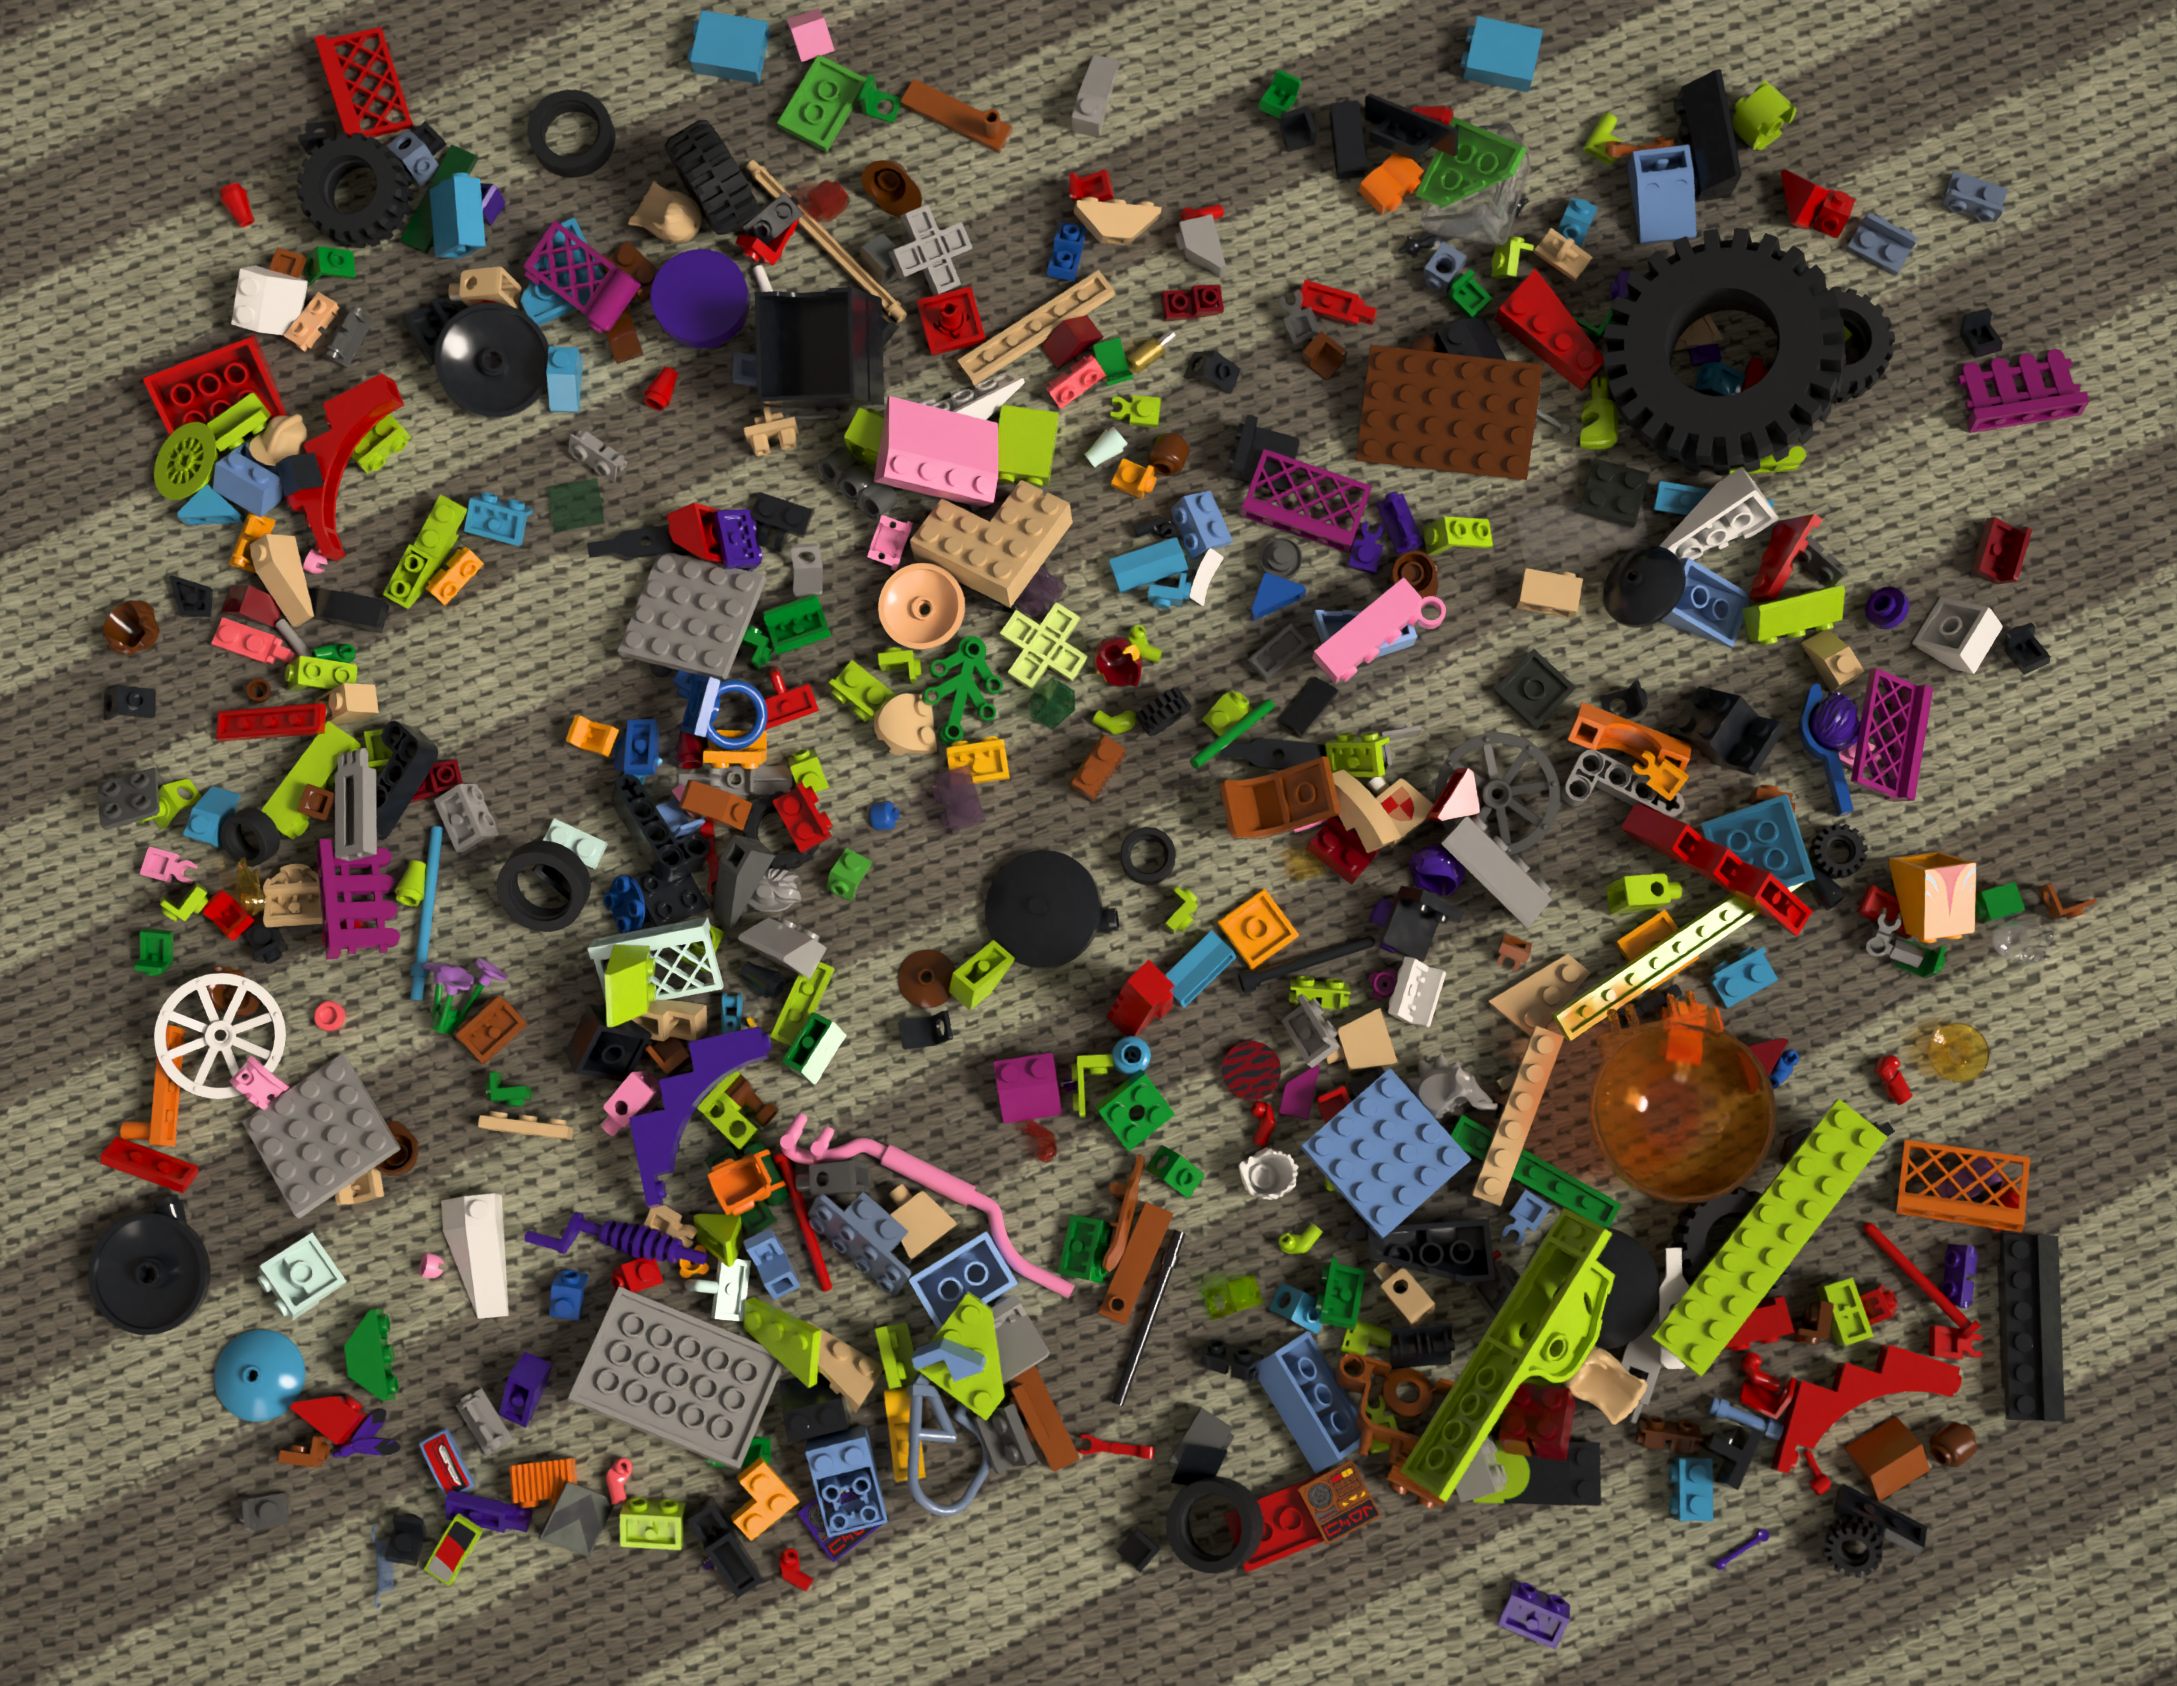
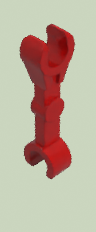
(708, 832)
(1098, 1445)

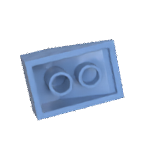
(1709, 605)

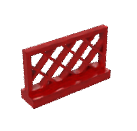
(338, 83)

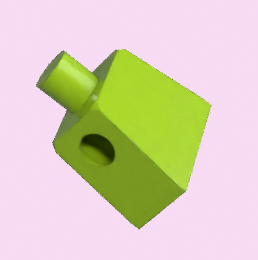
(1641, 893)

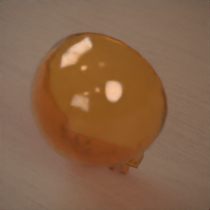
(1680, 1105)

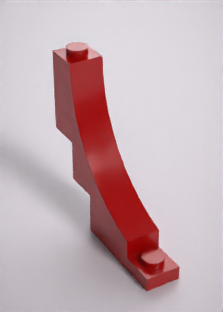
(1718, 864)
(1818, 1408)

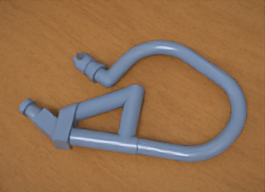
(917, 1391)

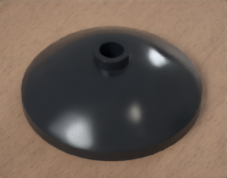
(1653, 592)

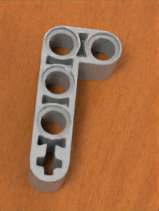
(1624, 792)

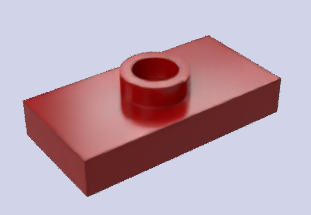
(1876, 899)

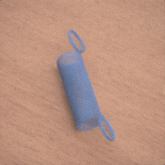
(380, 1578)

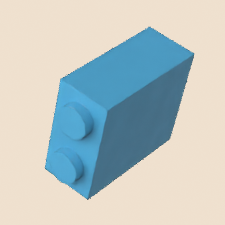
(729, 46)
(1501, 53)
(457, 216)

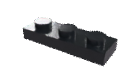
(1891, 1523)

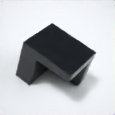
(1298, 129)
(299, 473)
(1138, 1549)

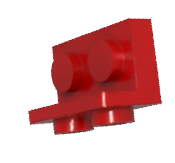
(802, 817)

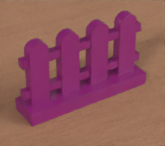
(2021, 408)
(350, 912)

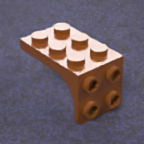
(1280, 800)

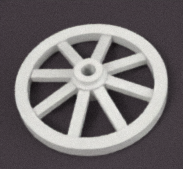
(200, 983)

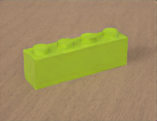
(314, 767)

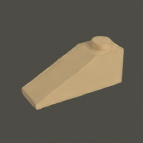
(281, 571)

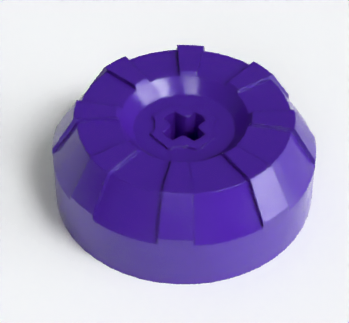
(700, 298)

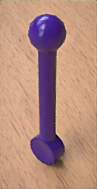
(1761, 1535)

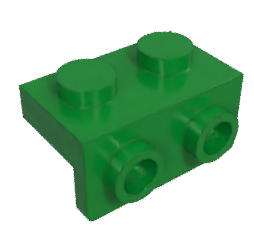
(796, 624)
(1342, 1295)

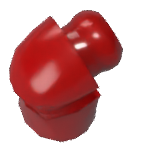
(1893, 1079)

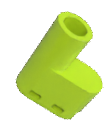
(1600, 136)
(1362, 1336)

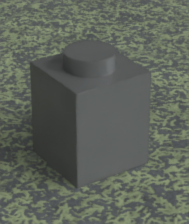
(876, 259)

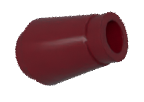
(689, 751)

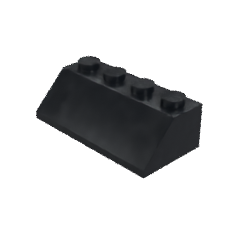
(1710, 136)

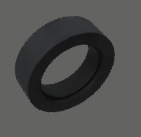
(556, 105)
(523, 910)

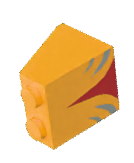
(1935, 895)

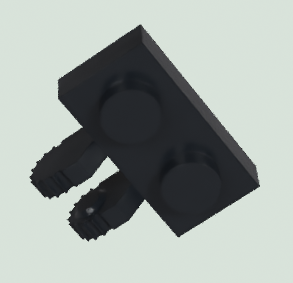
(780, 515)

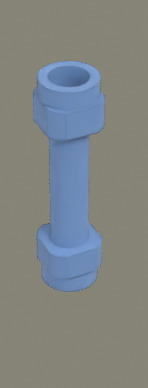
(1721, 1409)

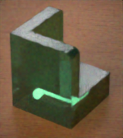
(1052, 703)

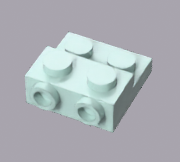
(300, 1277)

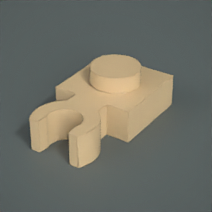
(668, 1222)

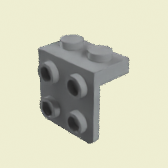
(1017, 1338)

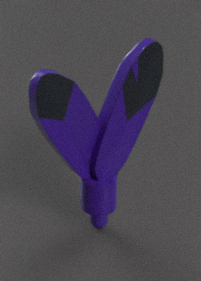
(365, 1443)

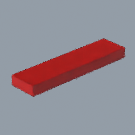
(271, 722)

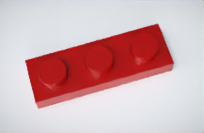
(149, 1164)

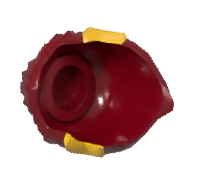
(1118, 661)

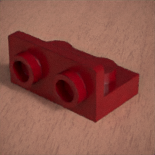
(1341, 850)

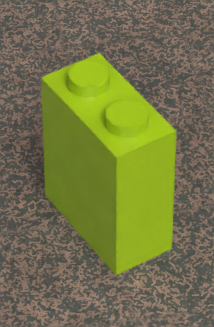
(1026, 445)

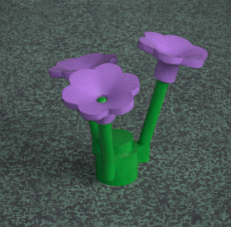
(454, 978)

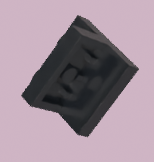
(1735, 1452)

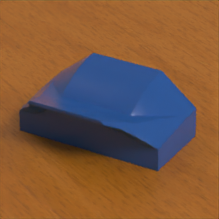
(638, 748)

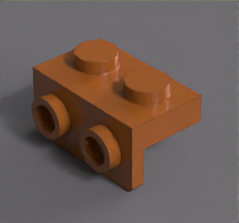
(491, 1028)

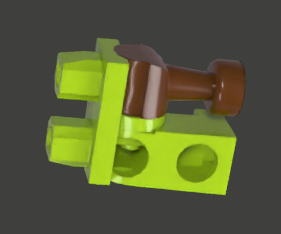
(723, 1108)

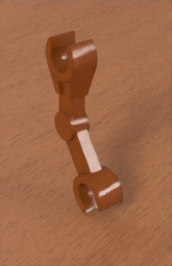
(1619, 149)

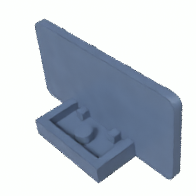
(866, 1236)

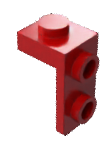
(768, 254)

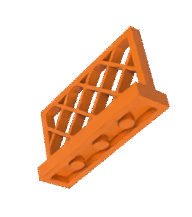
(1963, 1211)

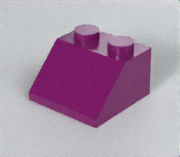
(1027, 1088)

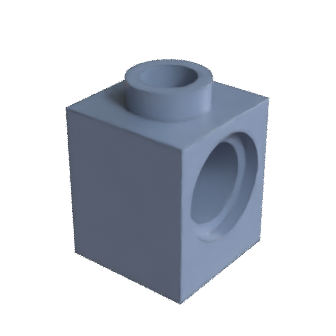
(1447, 257)

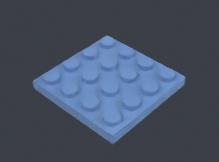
(1385, 1153)

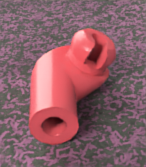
(616, 1479)

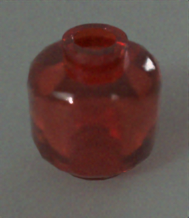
(827, 200)

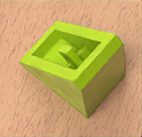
(720, 1235)

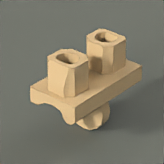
(1563, 254)
(772, 427)

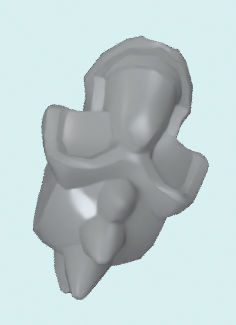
(1446, 1086)

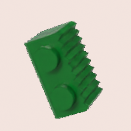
(814, 1048)

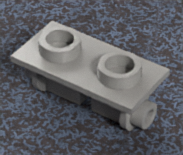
(586, 449)
(484, 1422)

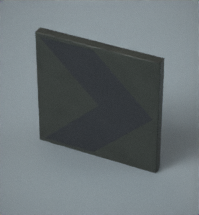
(576, 1519)

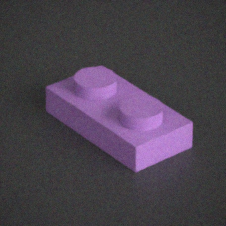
(1964, 1179)

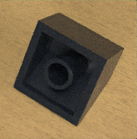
(1469, 338)
(606, 1050)
(813, 1409)

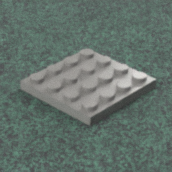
(692, 615)
(321, 1135)

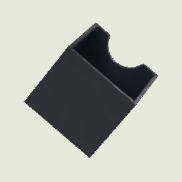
(819, 348)

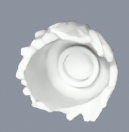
(1268, 1165)

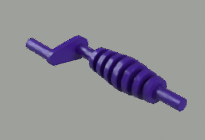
(629, 1238)

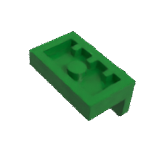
(1085, 1248)

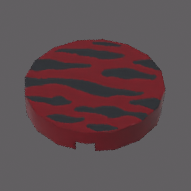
(1251, 1070)

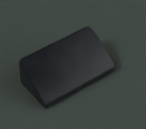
(1309, 706)

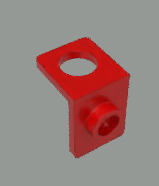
(1765, 1400)

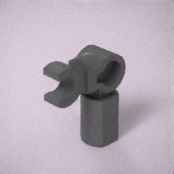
(1880, 942)

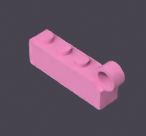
(1373, 628)

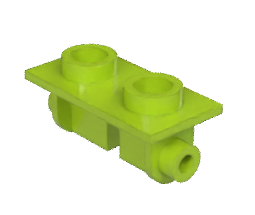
(1331, 991)

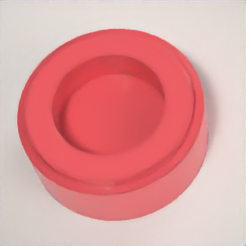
(329, 1016)

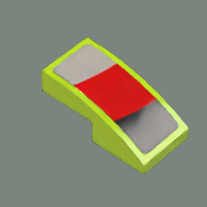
(453, 1549)

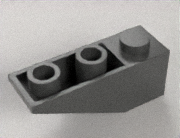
(739, 876)

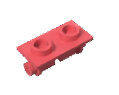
(1083, 376)

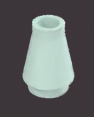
(1106, 447)

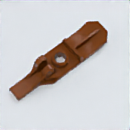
(1129, 1194)

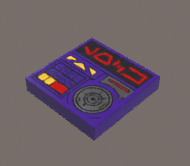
(836, 1545)

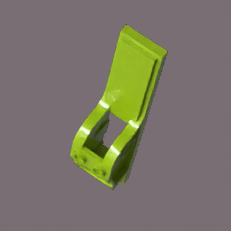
(1506, 1359)

